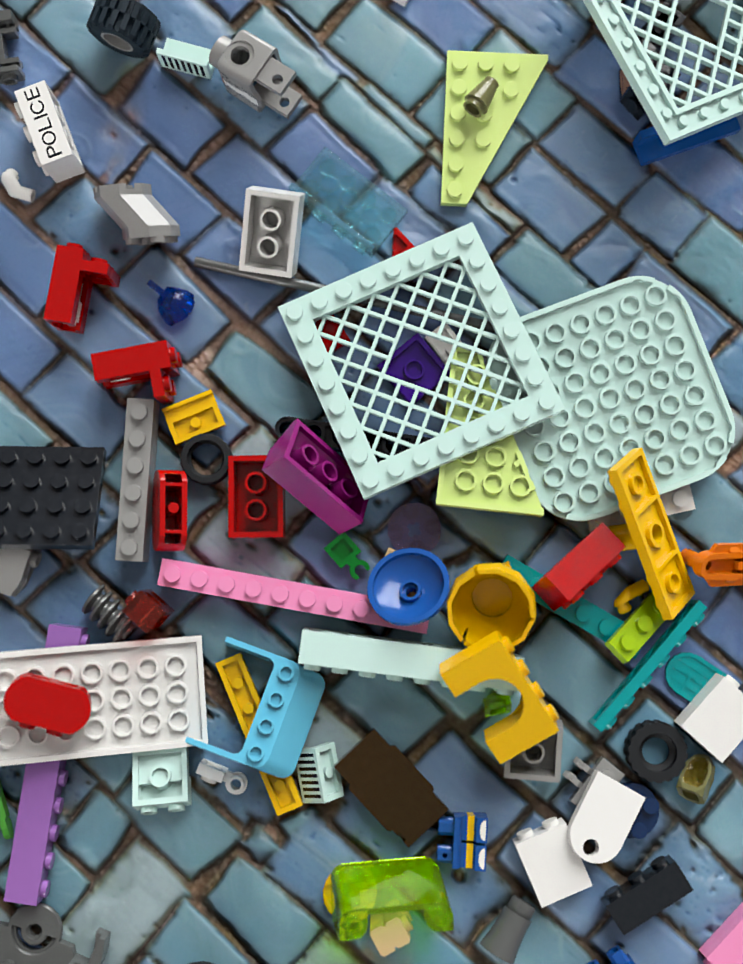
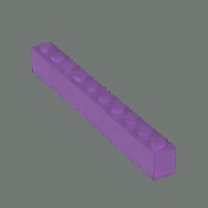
(39, 807)

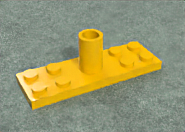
(650, 533)

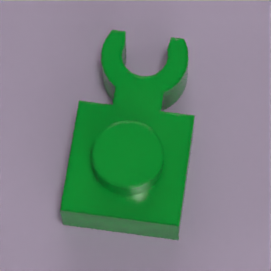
(344, 552)

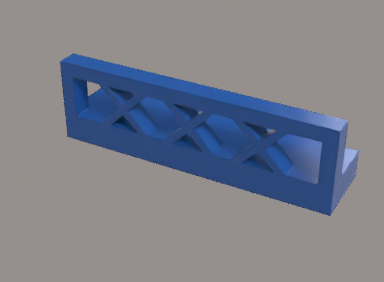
(650, 147)

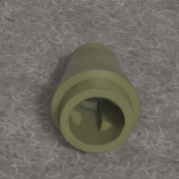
(480, 97)

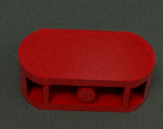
(169, 510)
(47, 704)

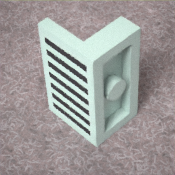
(186, 58)
(317, 774)

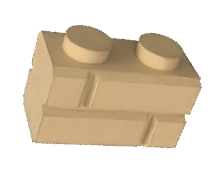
(390, 931)

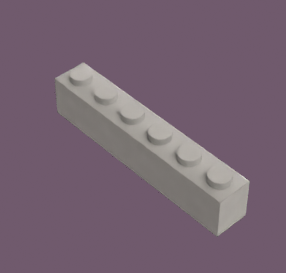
(137, 480)

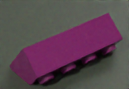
(316, 477)

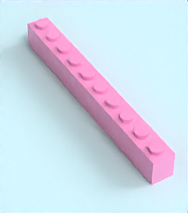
(274, 592)

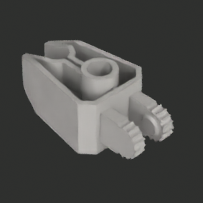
(17, 568)

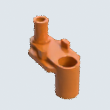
(719, 565)

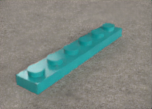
(581, 613)
(641, 673)

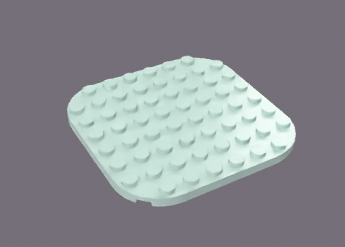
(628, 380)

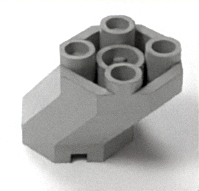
(137, 213)

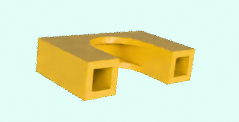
(494, 659)

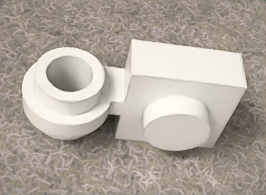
(214, 772)

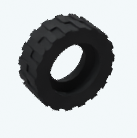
(676, 757)

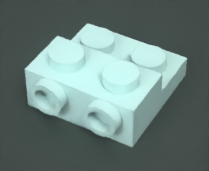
(161, 780)

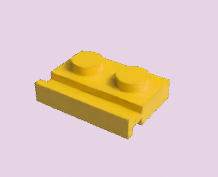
(193, 417)

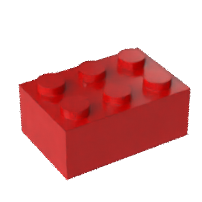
(254, 500)
(579, 568)

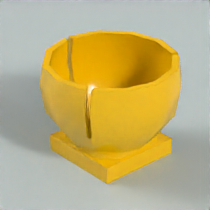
(491, 600)

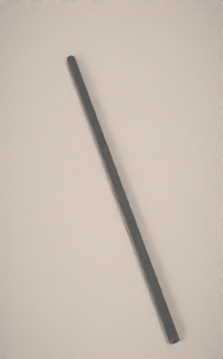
(308, 286)

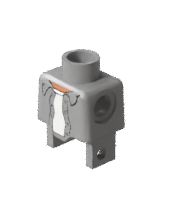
(251, 60)

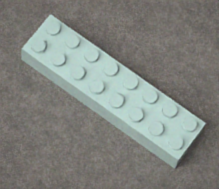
(383, 656)

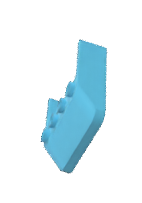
(281, 718)

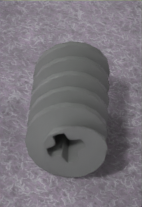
(109, 615)

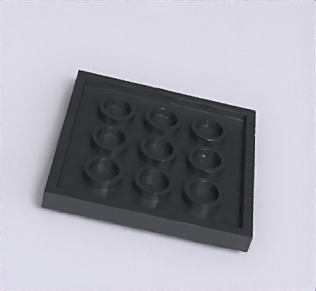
(50, 496)

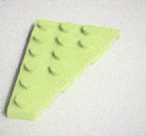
(474, 141)
(492, 476)

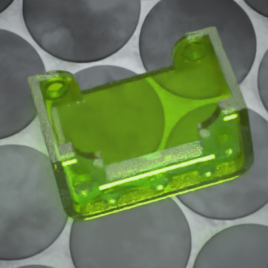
(388, 888)

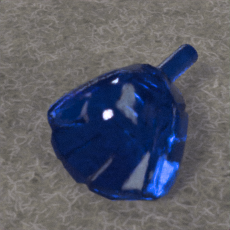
(173, 303)

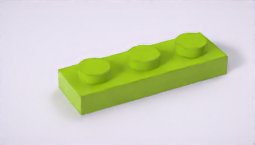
(635, 630)

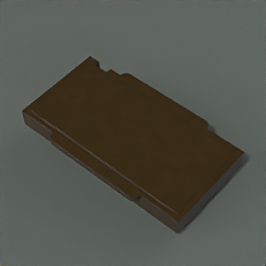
(391, 787)

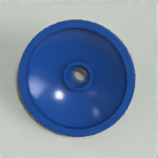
(404, 573)

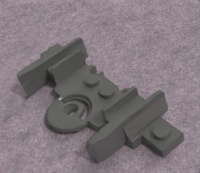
(58, 951)

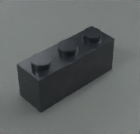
(646, 893)

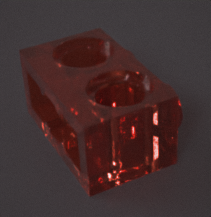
(147, 610)

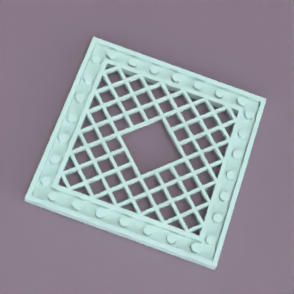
(647, 81)
(460, 244)

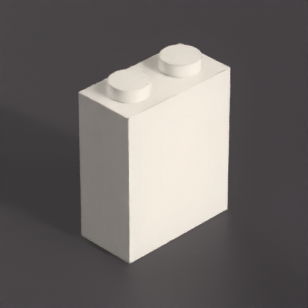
(715, 717)
(551, 862)

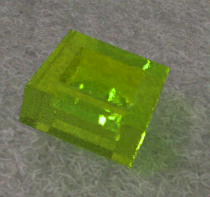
(496, 704)

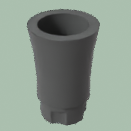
(509, 929)

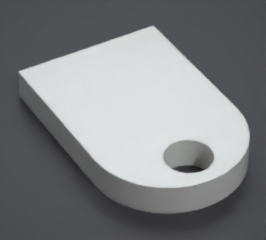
(603, 815)

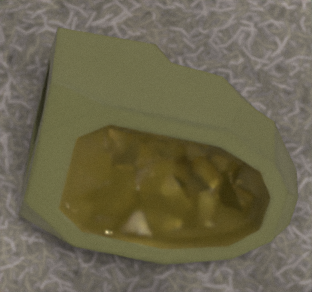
(696, 779)

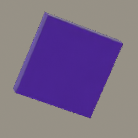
(415, 364)

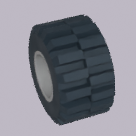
(124, 26)

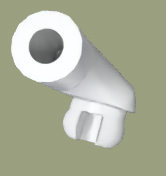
(10, 181)

